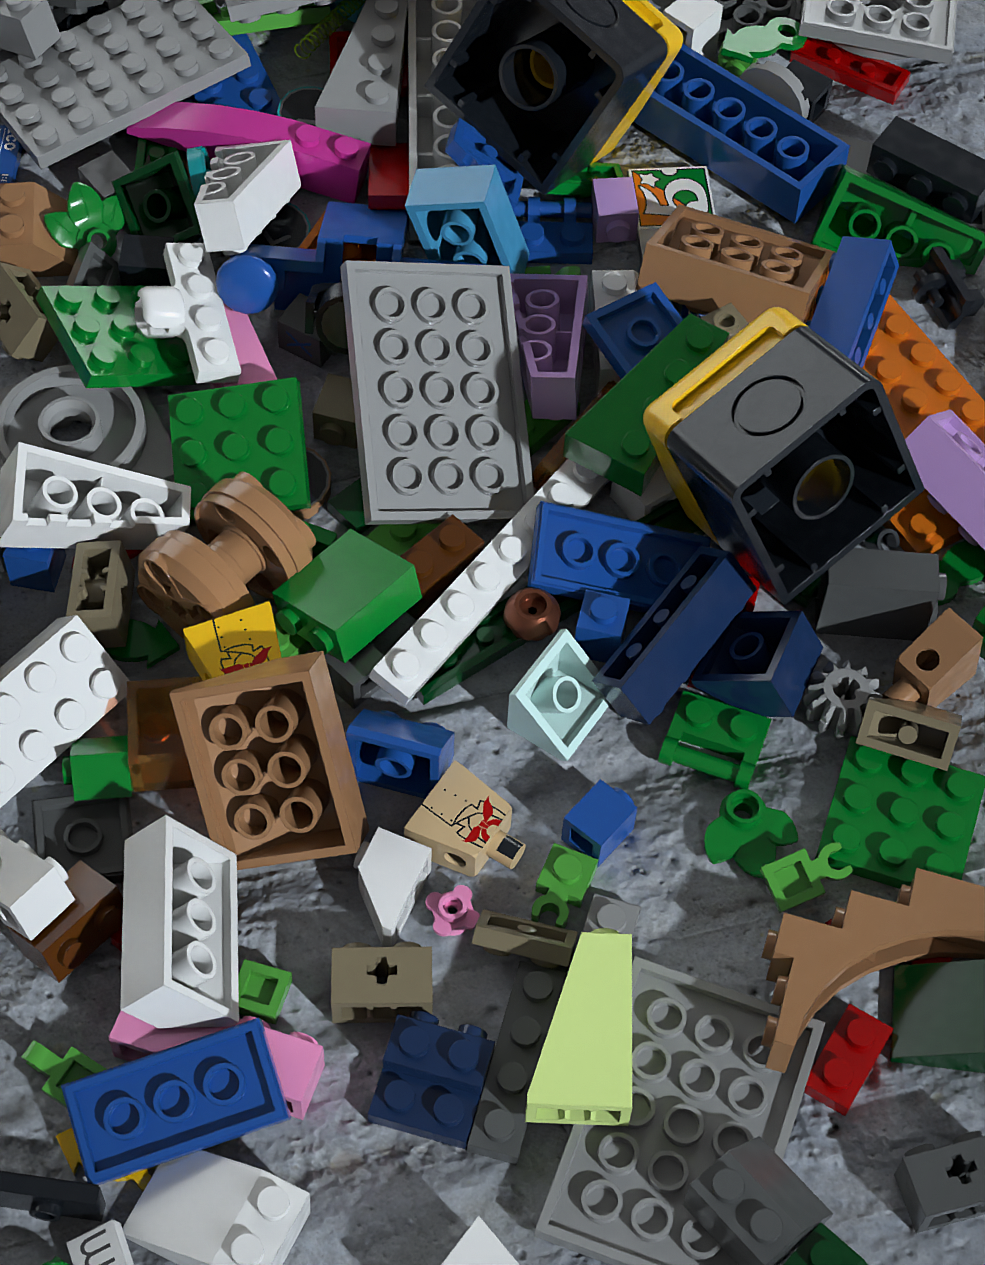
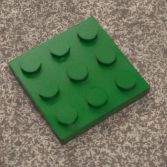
(104, 341)
(241, 430)
(900, 817)

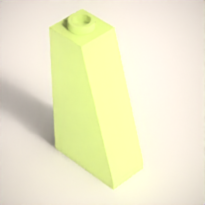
(588, 1048)

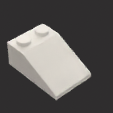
(217, 1213)

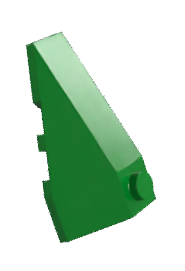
(876, 210)

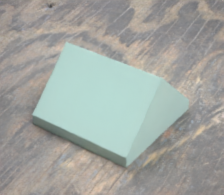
(557, 699)

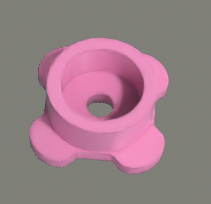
(452, 924)

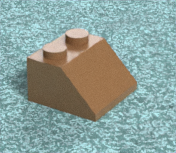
(24, 233)

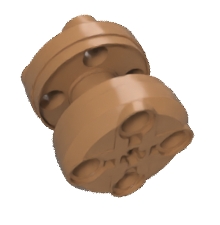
(248, 545)

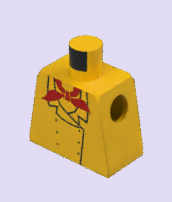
(233, 641)

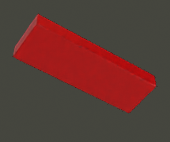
(863, 74)
(388, 177)

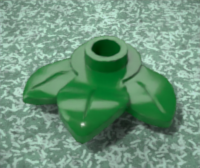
(86, 217)
(750, 840)

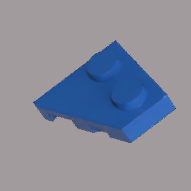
(470, 148)

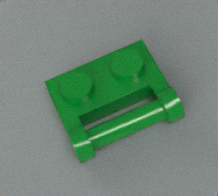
(717, 729)

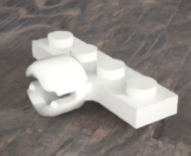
(191, 312)

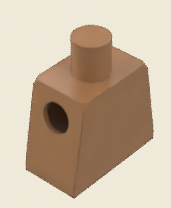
(936, 662)

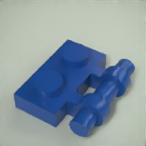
(556, 241)

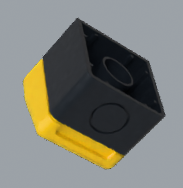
(554, 78)
(782, 451)

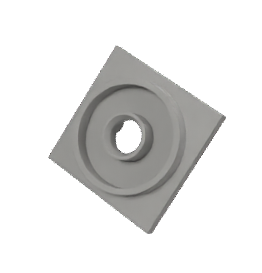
(884, 27)
(122, 419)

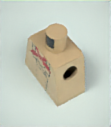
(465, 824)

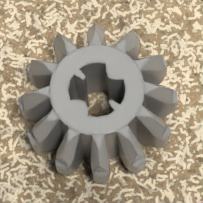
(839, 698)

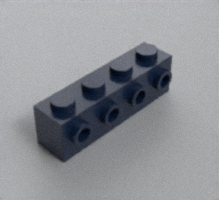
(674, 634)

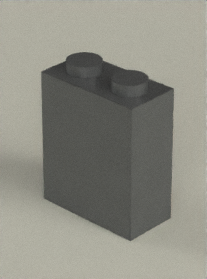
(880, 594)

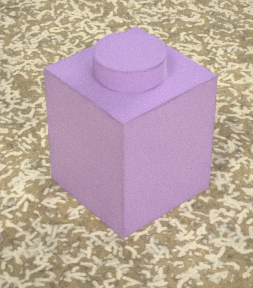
(614, 209)

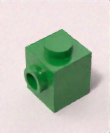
(98, 768)

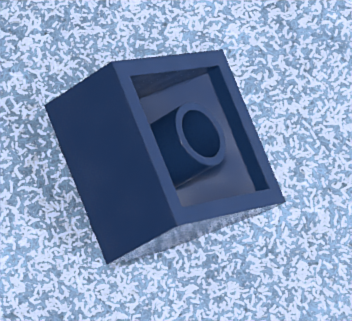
(761, 662)

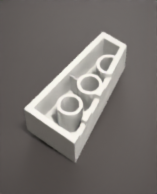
(244, 193)
(70, 500)

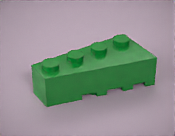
(612, 433)

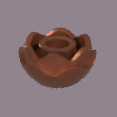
(528, 625)

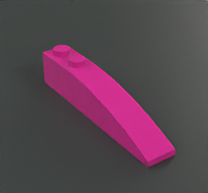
(324, 159)

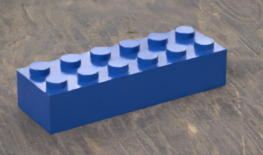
(743, 135)

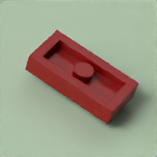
(847, 1059)

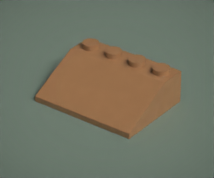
(719, 261)
(272, 762)

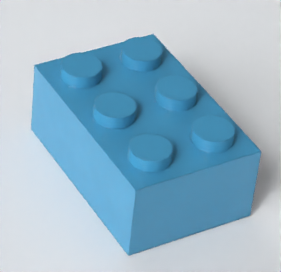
(466, 217)

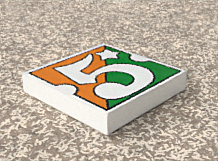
(663, 189)

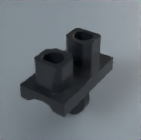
(943, 287)

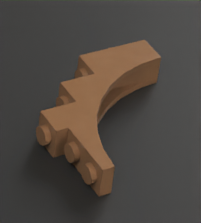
(818, 960)

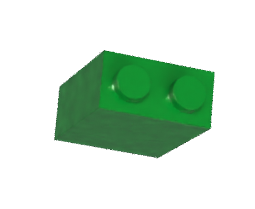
(347, 595)

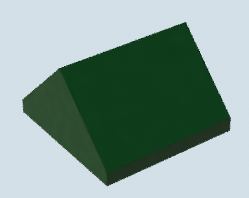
(159, 200)

